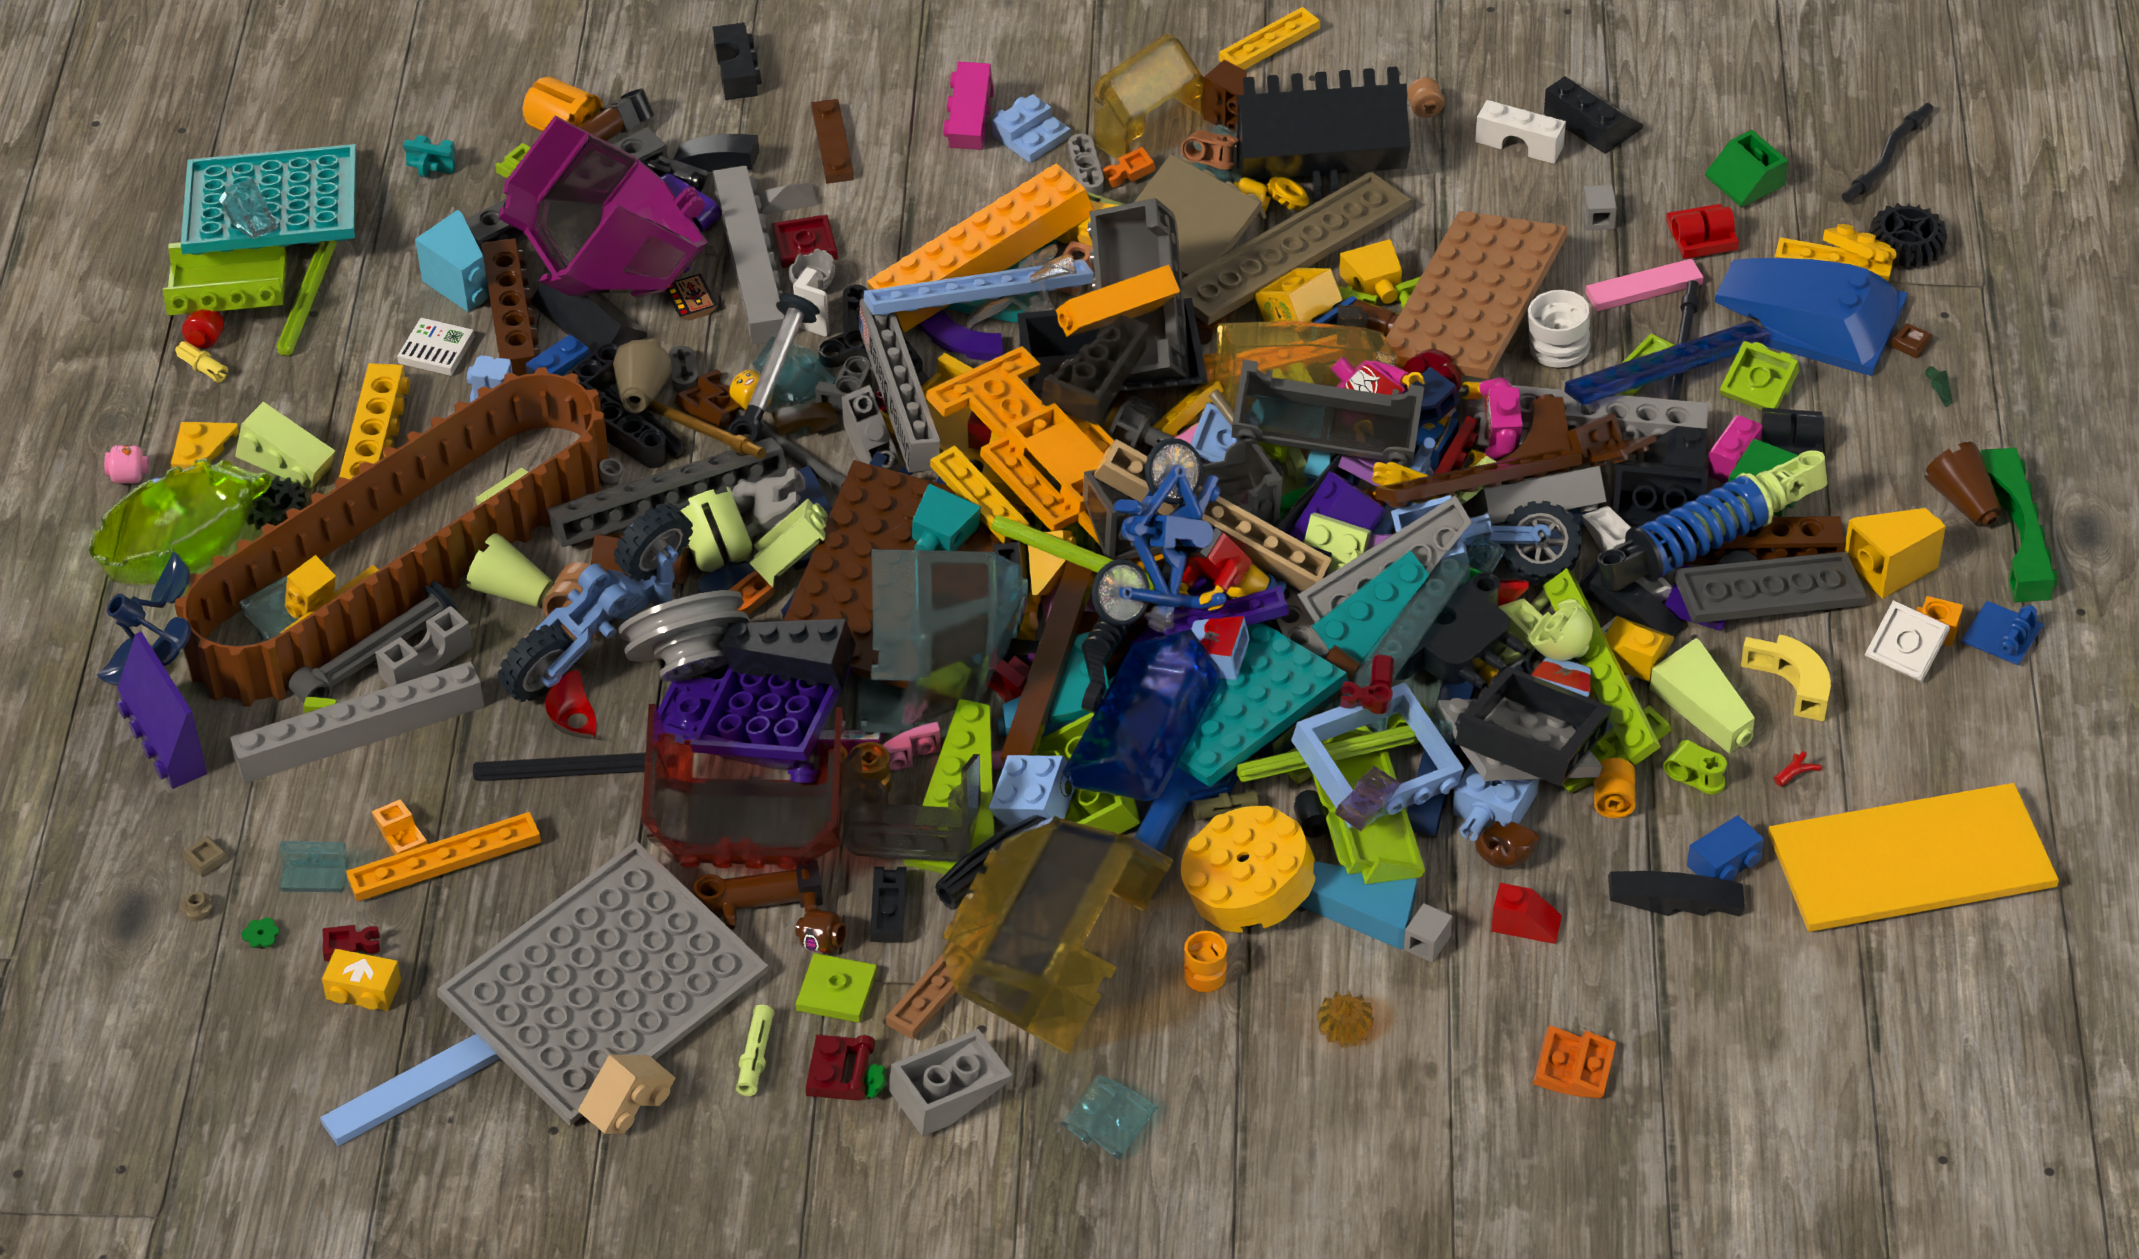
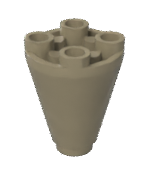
(641, 372)

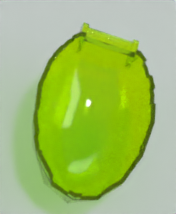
(185, 512)

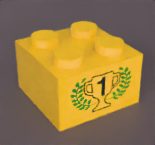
(1299, 295)

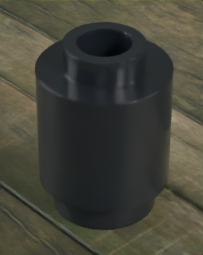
(1311, 813)

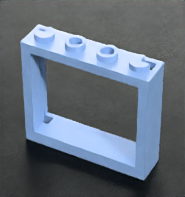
(1340, 720)

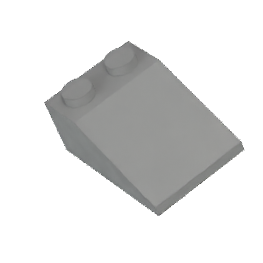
(947, 1081)

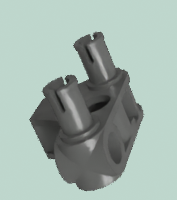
(1135, 422)

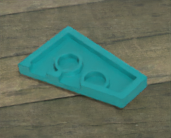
(1073, 685)

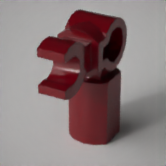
(1376, 696)

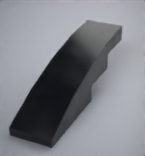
(1668, 891)

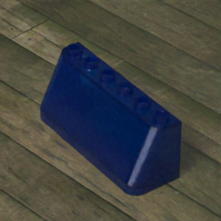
(1145, 718)

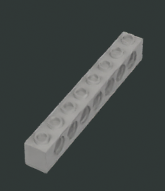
(1634, 414)

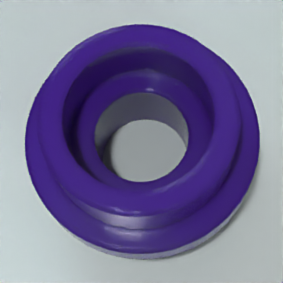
(803, 772)

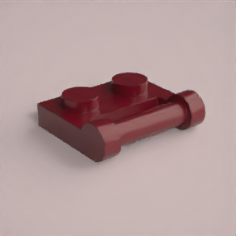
(829, 1065)

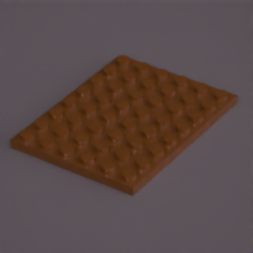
(869, 514)

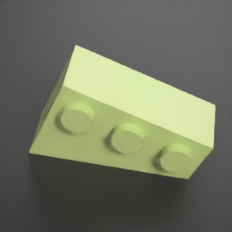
(283, 447)

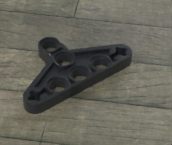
(852, 333)

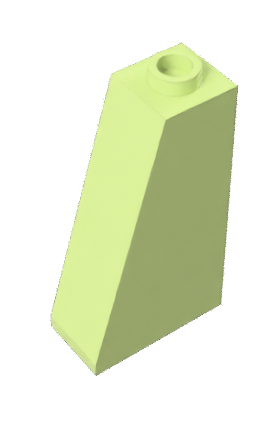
(1703, 695)

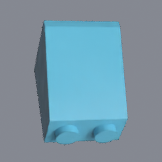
(453, 262)

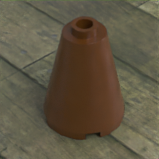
(1965, 483)

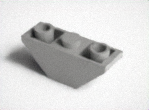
(867, 428)

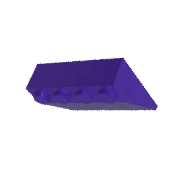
(159, 716)

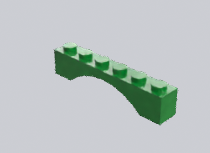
(2030, 570)

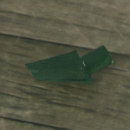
(1940, 384)

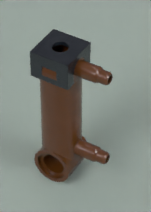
(759, 890)

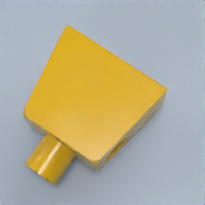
(1372, 270)

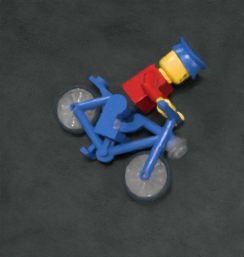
(1122, 587)

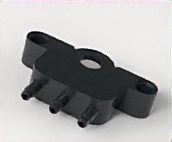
(1466, 636)

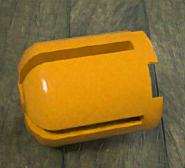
(557, 98)

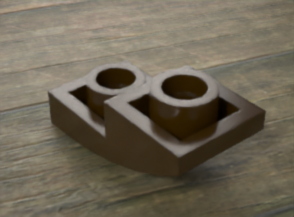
(816, 415)

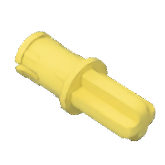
(201, 361)

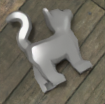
(768, 500)

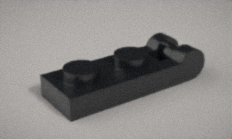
(888, 905)

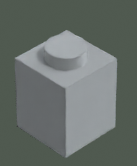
(1599, 207)
(1428, 932)

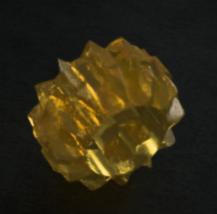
(1345, 1018)

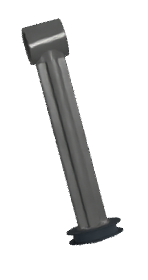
(320, 681)

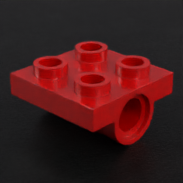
(1703, 230)

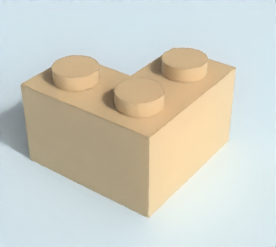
(622, 1088)

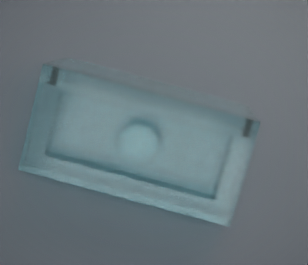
(313, 866)

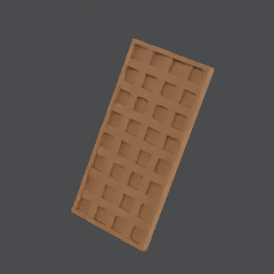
(1476, 290)

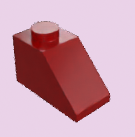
(1524, 914)

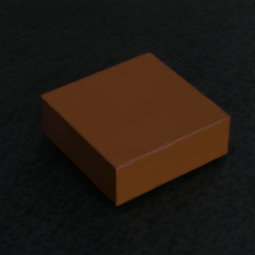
(1911, 340)

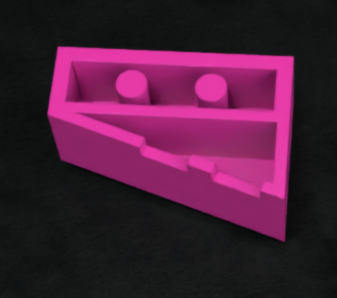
(969, 105)

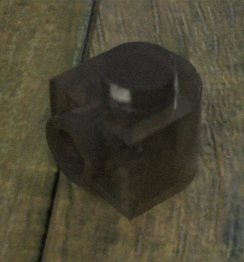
(1351, 316)

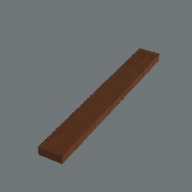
(1049, 661)

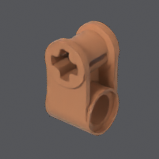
(1216, 149)

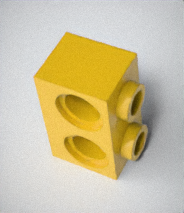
(308, 587)

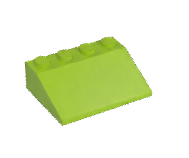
(1089, 807)

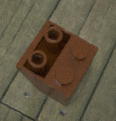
(1221, 93)

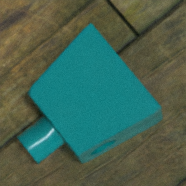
(943, 520)

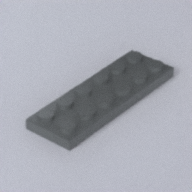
(1770, 587)

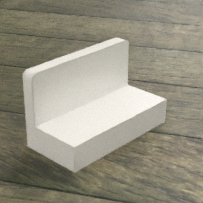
(807, 287)

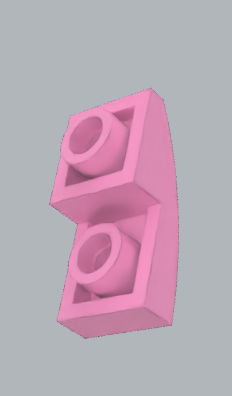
(912, 743)

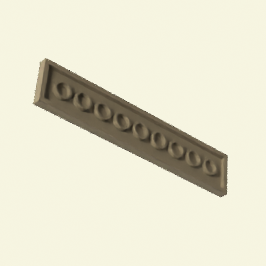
(1292, 245)

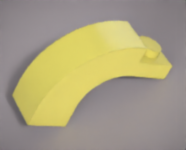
(1796, 664)

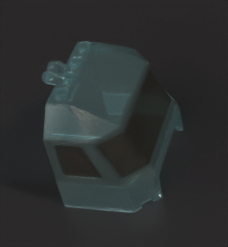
(940, 627)

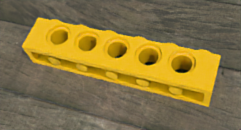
(376, 416)

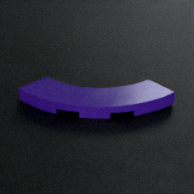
(954, 337)

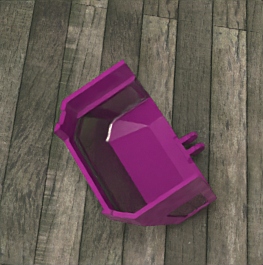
(600, 216)

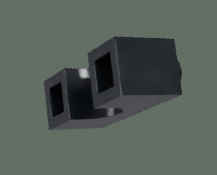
(736, 61)

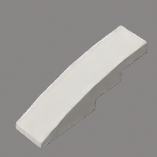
(1610, 531)

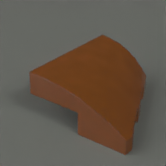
(709, 400)

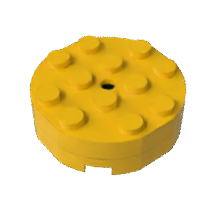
(1248, 868)

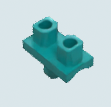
(430, 157)

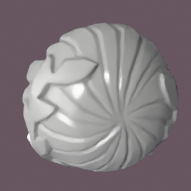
(819, 261)

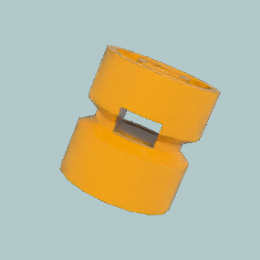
(1615, 788)
(1205, 961)

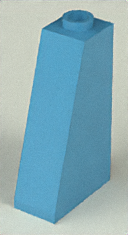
(1373, 909)

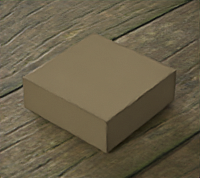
(205, 856)

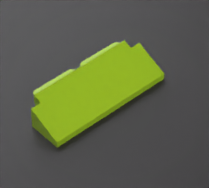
(1385, 847)

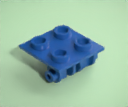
(2004, 631)

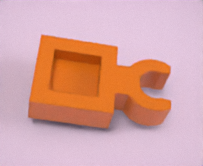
(1130, 166)

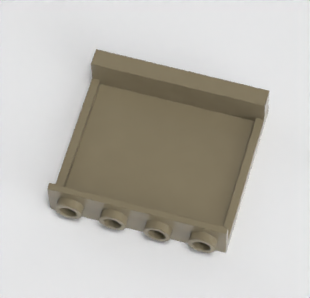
(1206, 211)

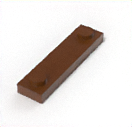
(832, 141)

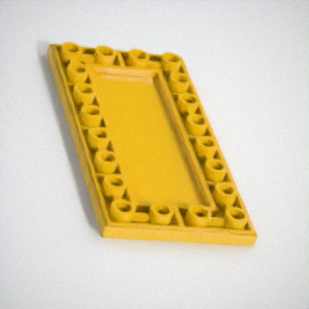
(1912, 857)

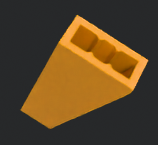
(1126, 298)

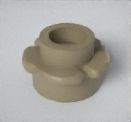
(196, 906)

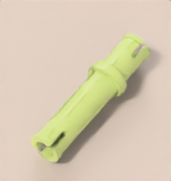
(753, 1061)

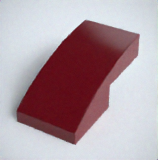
(1015, 671)

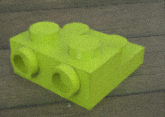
(1759, 376)

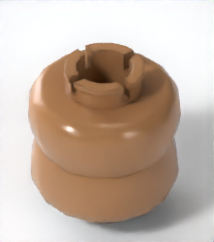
(1425, 97)

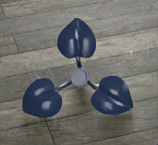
(130, 613)

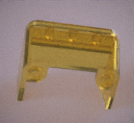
(1140, 86)

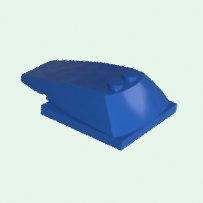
(1816, 308)

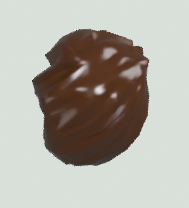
(1506, 845)

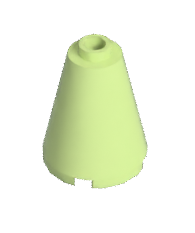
(508, 574)

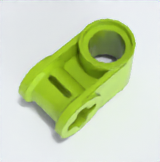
(1694, 765)

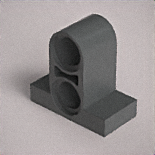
(853, 376)

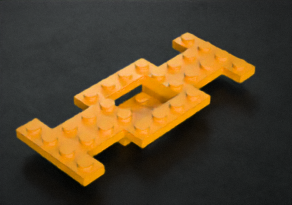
(1026, 429)

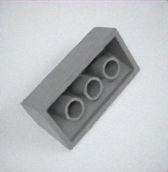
(1569, 489)

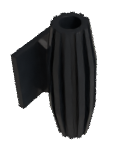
(958, 880)

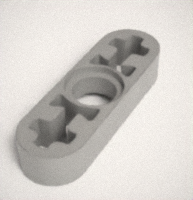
(1088, 156)

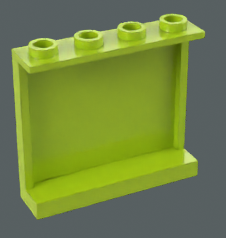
(225, 279)

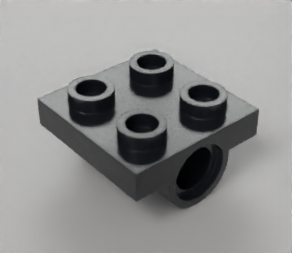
(1793, 429)

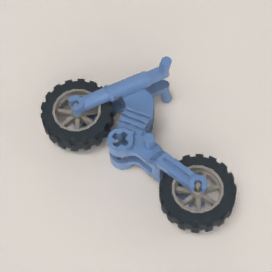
(1519, 534)
(646, 557)

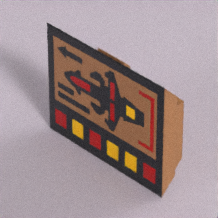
(691, 297)

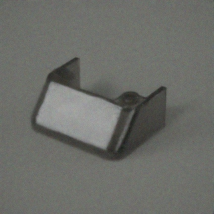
(908, 831)

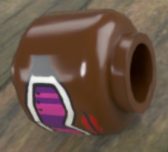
(821, 931)

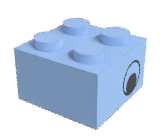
(1031, 788)

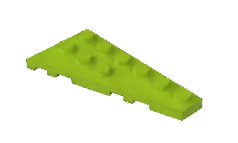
(966, 736)

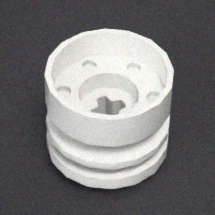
(1559, 328)

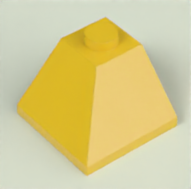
(1046, 568)
(1637, 646)

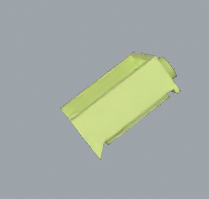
(789, 540)

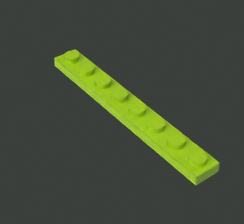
(1607, 677)

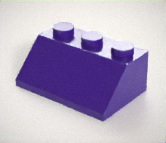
(1340, 501)

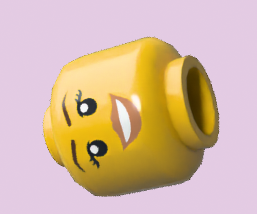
(744, 386)

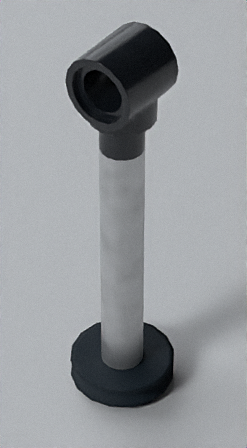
(796, 311)

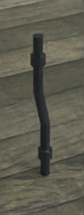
(1864, 182)

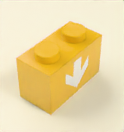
(361, 980)

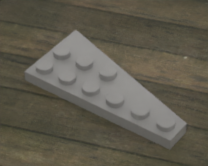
(1426, 538)

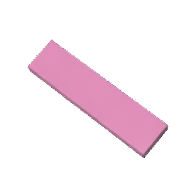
(1643, 285)

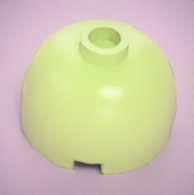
(1563, 633)

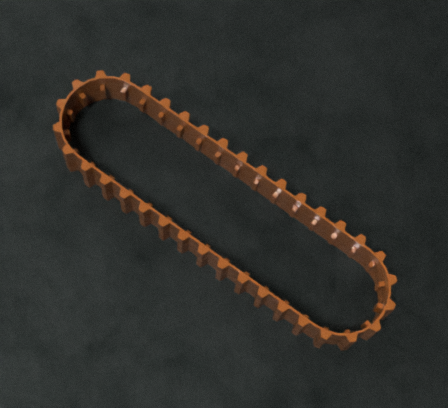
(369, 497)

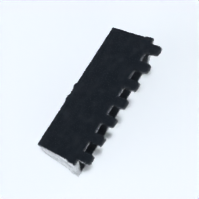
(1322, 128)
(1048, 344)

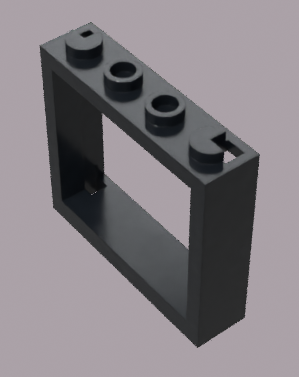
(1521, 751)

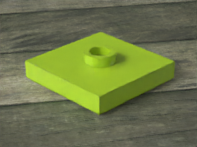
(836, 987)

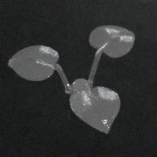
(1040, 302)

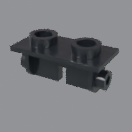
(688, 174)

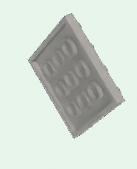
(1524, 722)

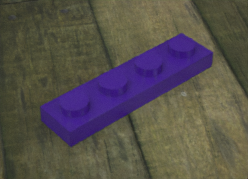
(1254, 607)

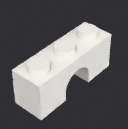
(1541, 133)

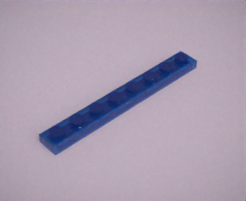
(1664, 363)

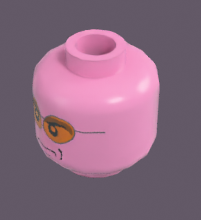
(126, 464)

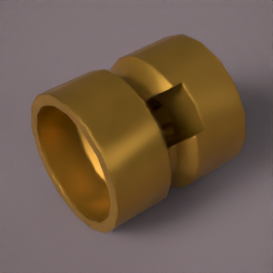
(876, 763)

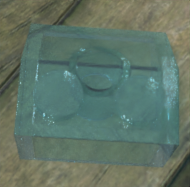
(799, 373)

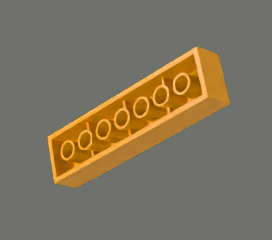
(992, 237)

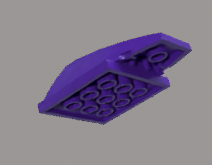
(748, 717)

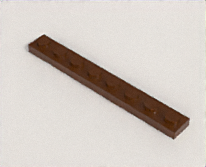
(1470, 478)

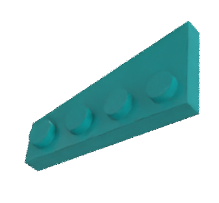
(1371, 609)

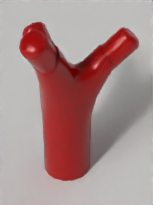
(1795, 768)

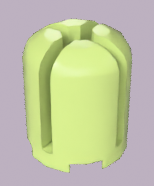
(728, 524)

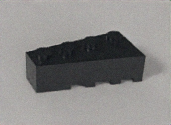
(792, 649)

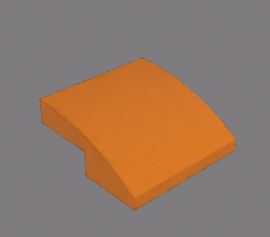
(1574, 1063)

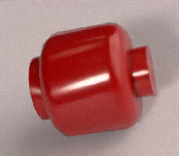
(203, 328)

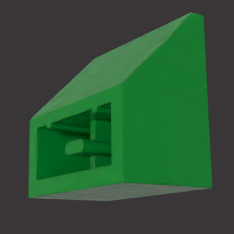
(1748, 169)

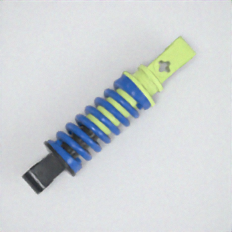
(1709, 521)

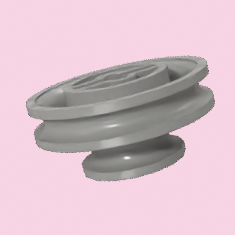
(684, 633)

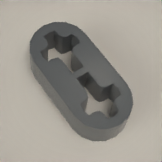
(687, 369)

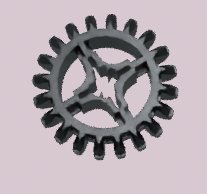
(1912, 232)

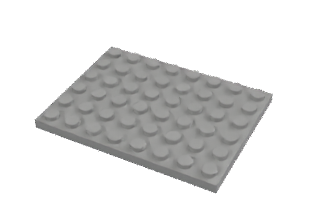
(600, 972)

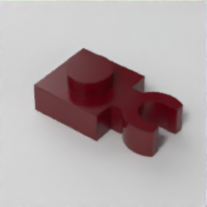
(350, 940)

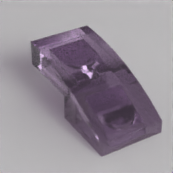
(1367, 798)

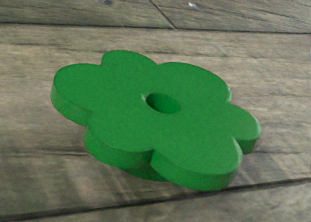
(260, 933)
(875, 1080)

